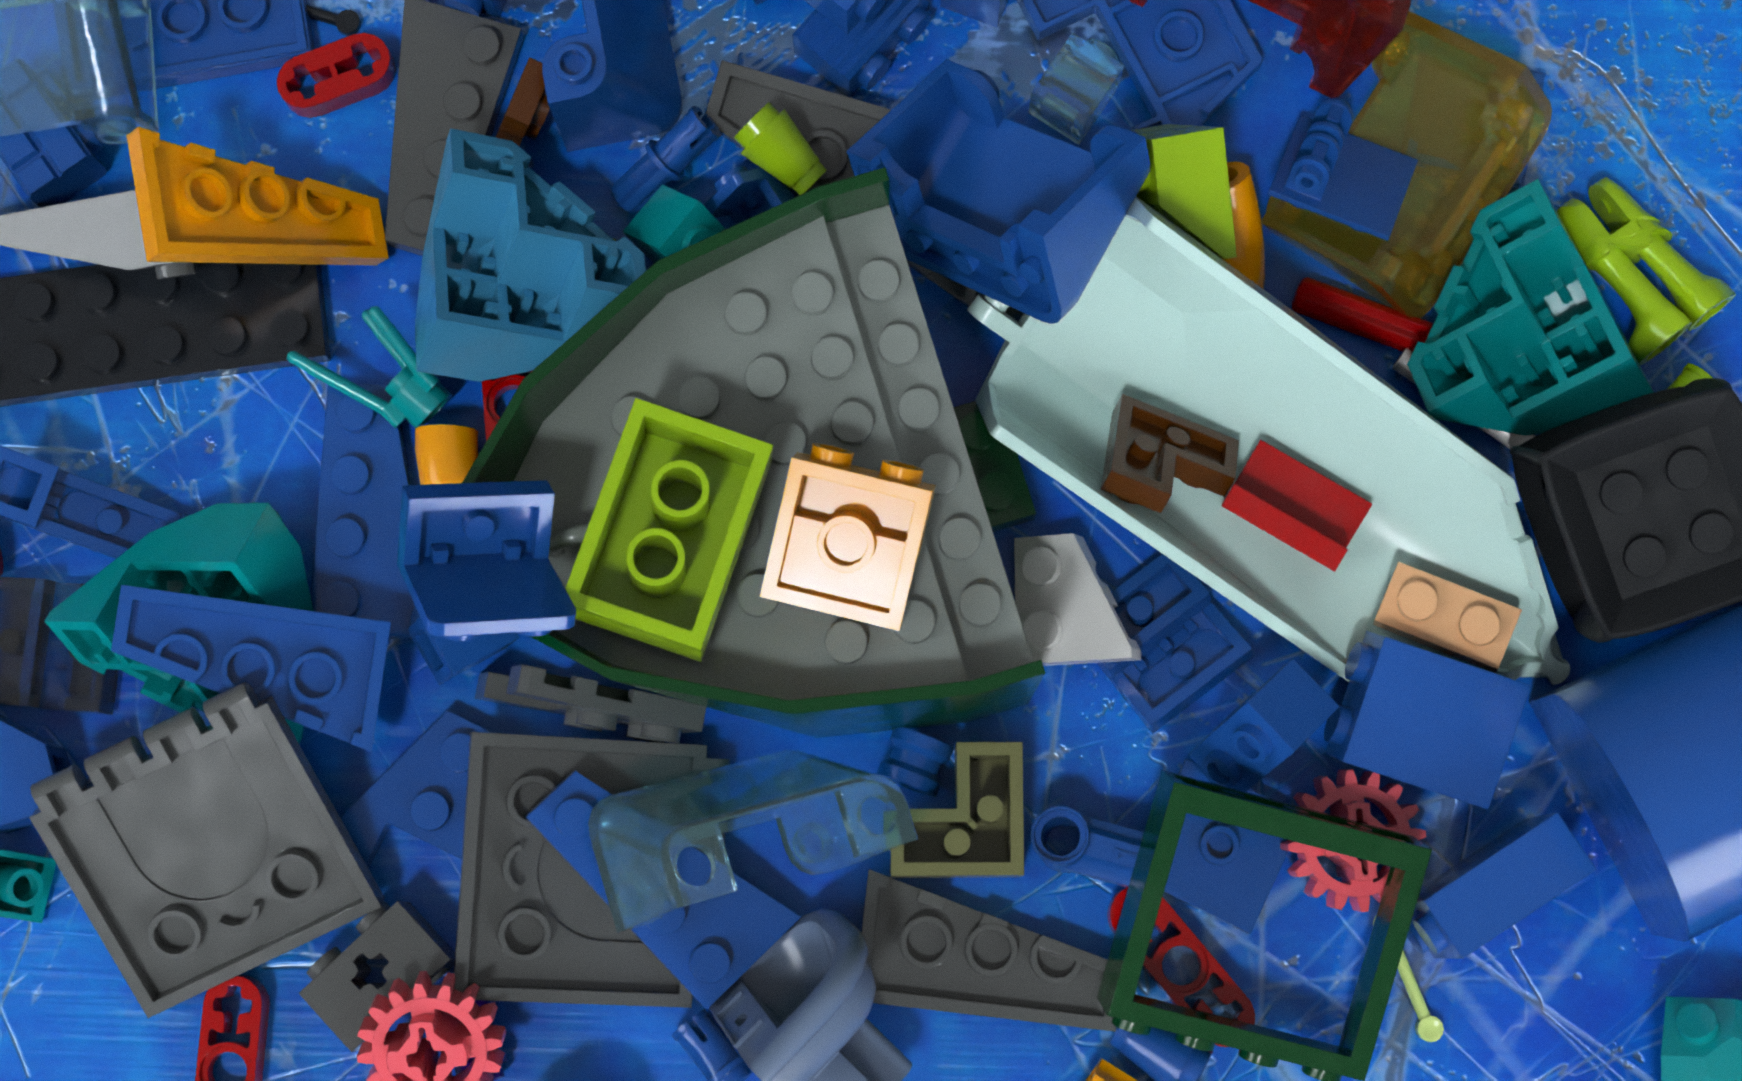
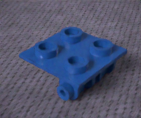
(1342, 173)

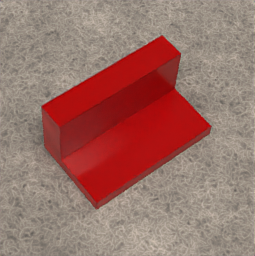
(1297, 505)

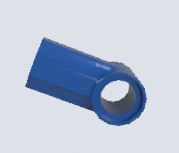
(1103, 851)

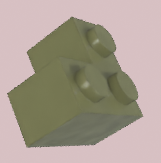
(984, 829)

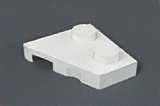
(1066, 605)

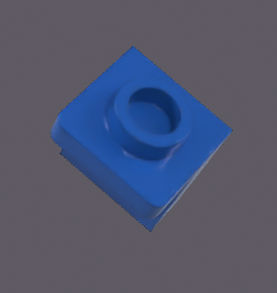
(746, 194)

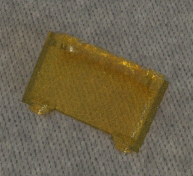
(1471, 128)

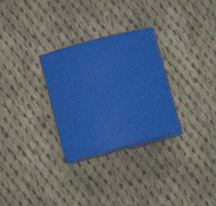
(1181, 640)

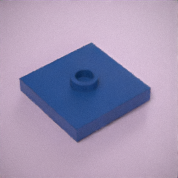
(1223, 866)

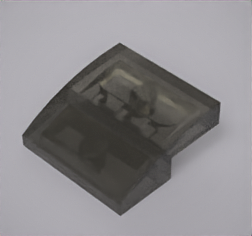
(34, 662)

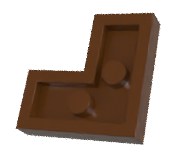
(527, 107)
(1154, 446)

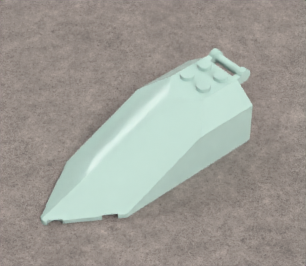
(1221, 351)

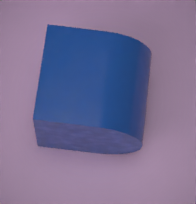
(1661, 769)

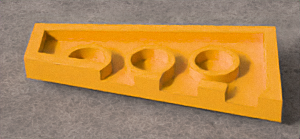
(239, 213)

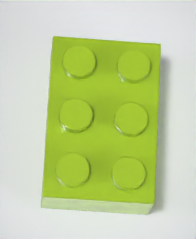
(668, 529)

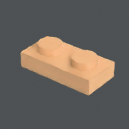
(1447, 617)

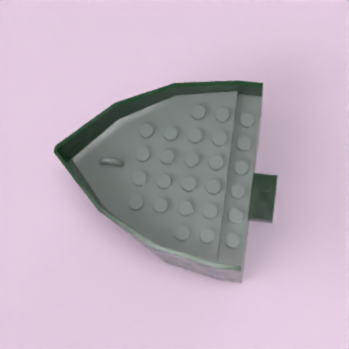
(797, 339)

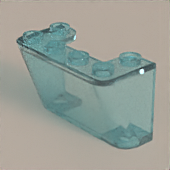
(822, 808)

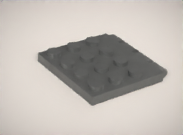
(203, 848)
(523, 912)

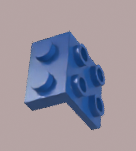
(482, 559)

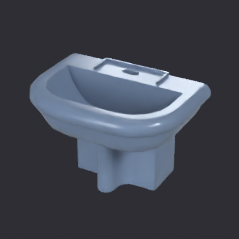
(808, 1006)

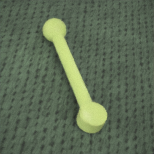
(1427, 1026)

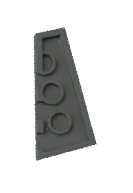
(448, 77)
(972, 963)

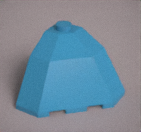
(509, 264)

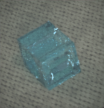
(1076, 87)

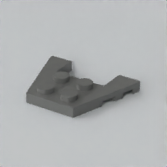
(593, 705)

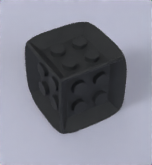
(1640, 509)

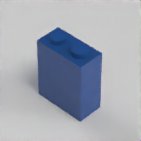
(1425, 719)
(1497, 887)

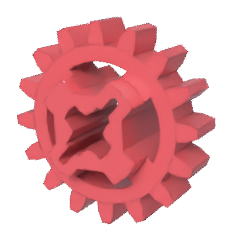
(1347, 801)
(451, 1026)

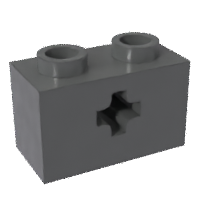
(393, 933)

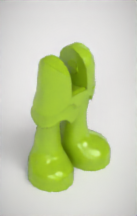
(1613, 255)

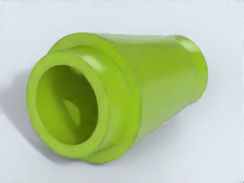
(780, 149)

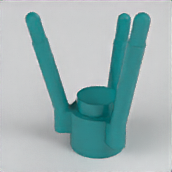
(413, 393)

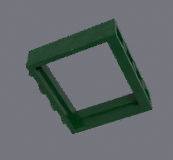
(1258, 1044)

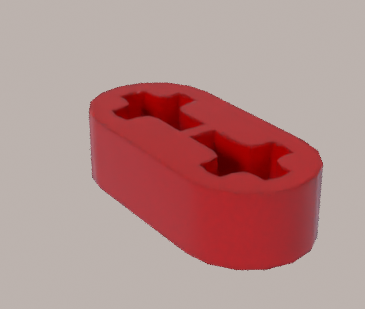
(336, 75)

